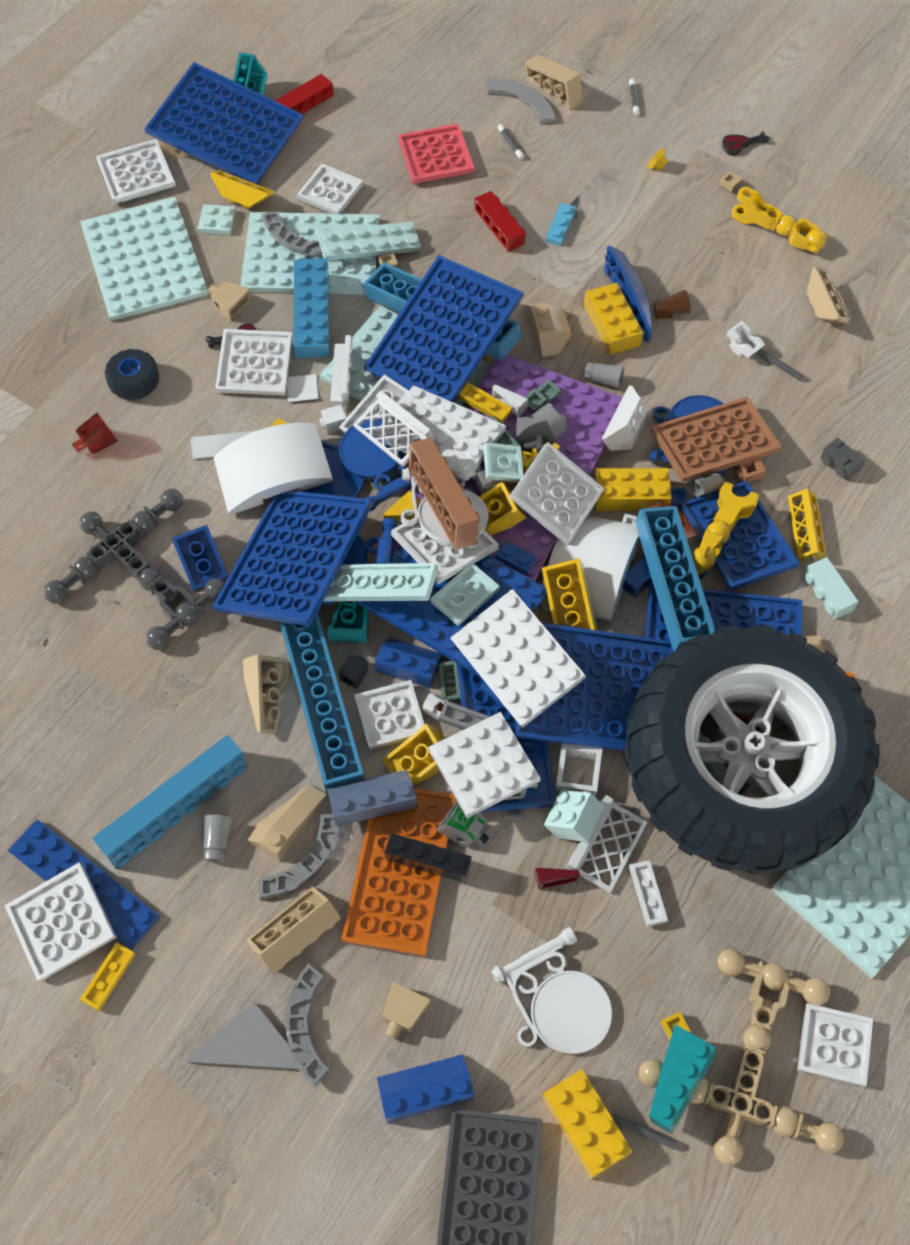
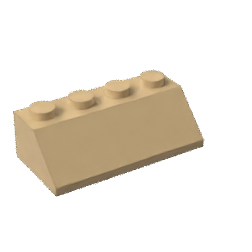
(293, 929)

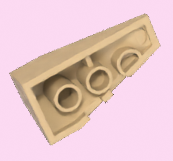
(282, 827)

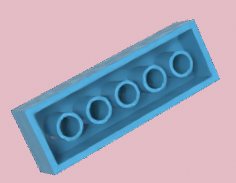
(311, 308)

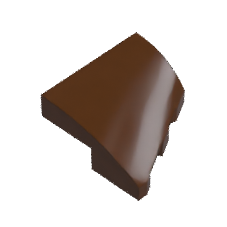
(674, 304)

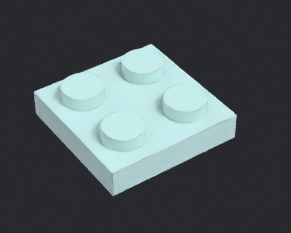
(216, 219)
(503, 462)

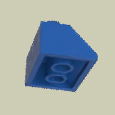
(408, 662)

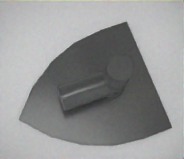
(535, 437)

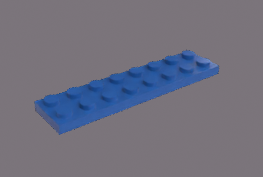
(50, 855)

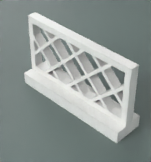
(400, 415)
(583, 848)

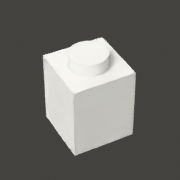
(332, 419)

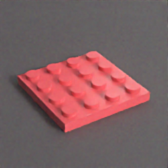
(436, 153)

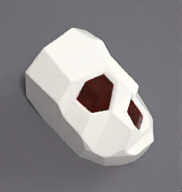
(433, 705)

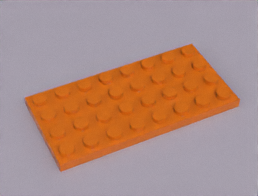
(393, 902)

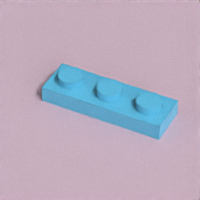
(560, 224)

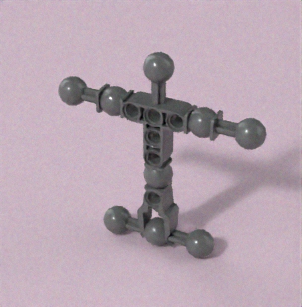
(148, 577)

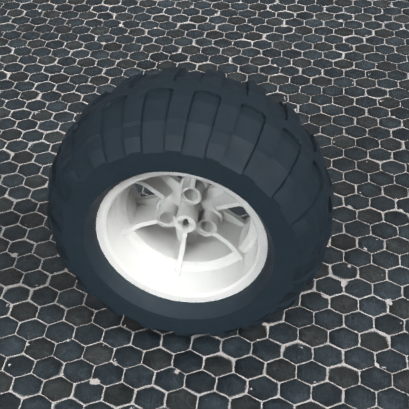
(786, 681)

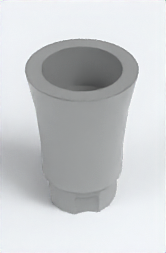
(605, 374)
(215, 837)

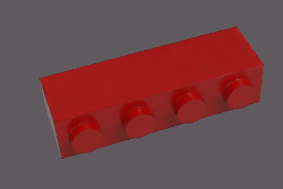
(308, 94)
(499, 221)

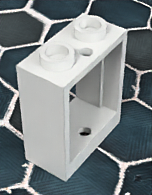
(580, 752)

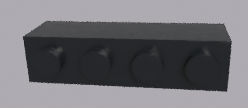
(428, 858)

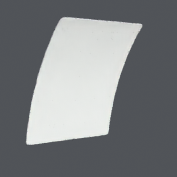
(302, 388)

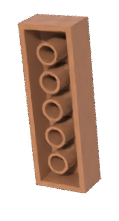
(444, 493)

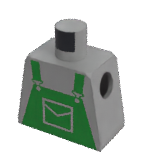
(463, 829)

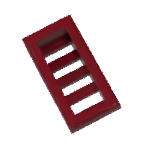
(554, 877)

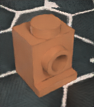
(750, 471)

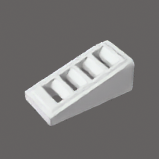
(517, 402)

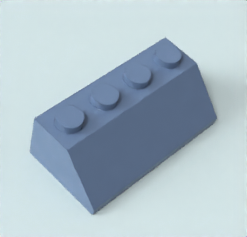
(372, 797)

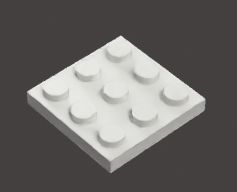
(330, 189)
(389, 714)
(835, 1045)

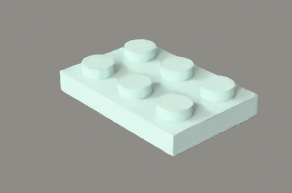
(465, 594)

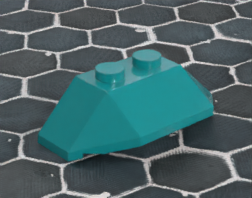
(250, 73)

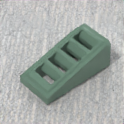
(443, 666)

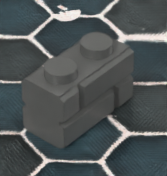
(842, 459)

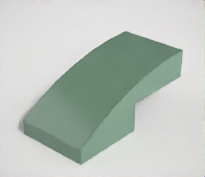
(542, 395)

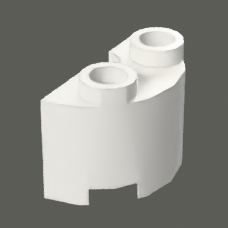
(742, 341)

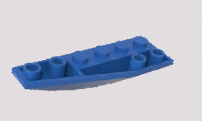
(621, 271)

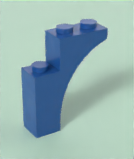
(639, 578)

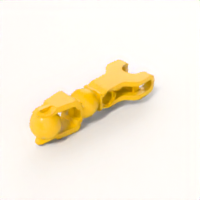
(757, 211)
(718, 532)

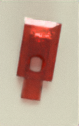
(94, 435)

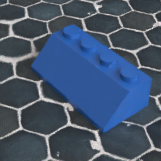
(425, 1088)

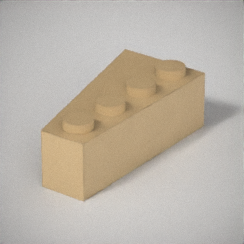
(556, 80)

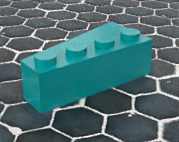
(349, 623)
(681, 1074)

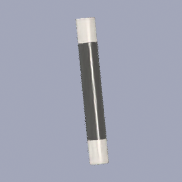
(636, 112)
(511, 142)

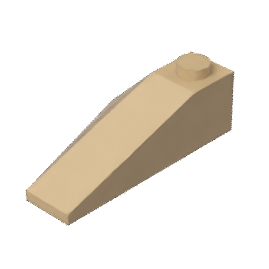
(265, 685)

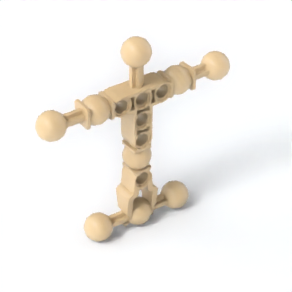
(757, 1041)

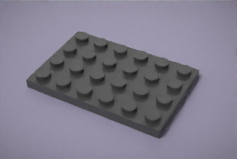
(489, 1179)

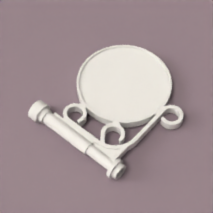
(426, 516)
(567, 1008)

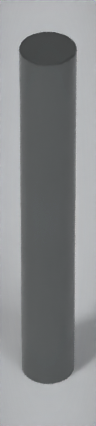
(780, 364)
(644, 1131)

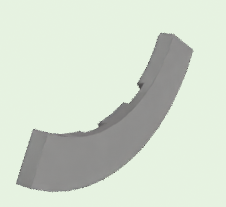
(524, 93)
(289, 239)
(306, 868)
(297, 1026)

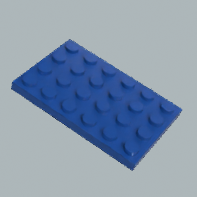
(754, 545)

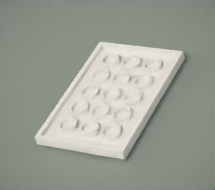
(456, 429)
(518, 658)

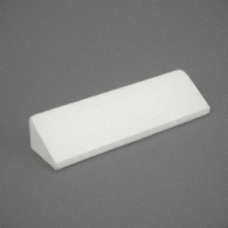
(210, 445)

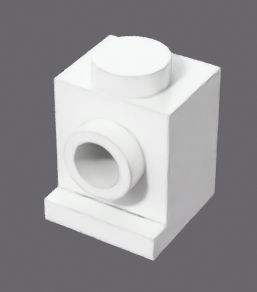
(484, 484)

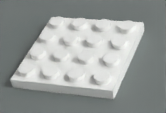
(135, 171)
(254, 362)
(556, 493)
(448, 560)
(484, 764)
(60, 922)

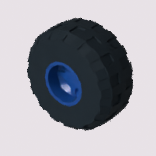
(132, 374)

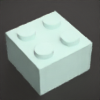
(574, 815)

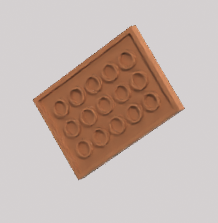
(715, 439)

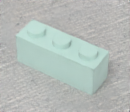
(830, 588)

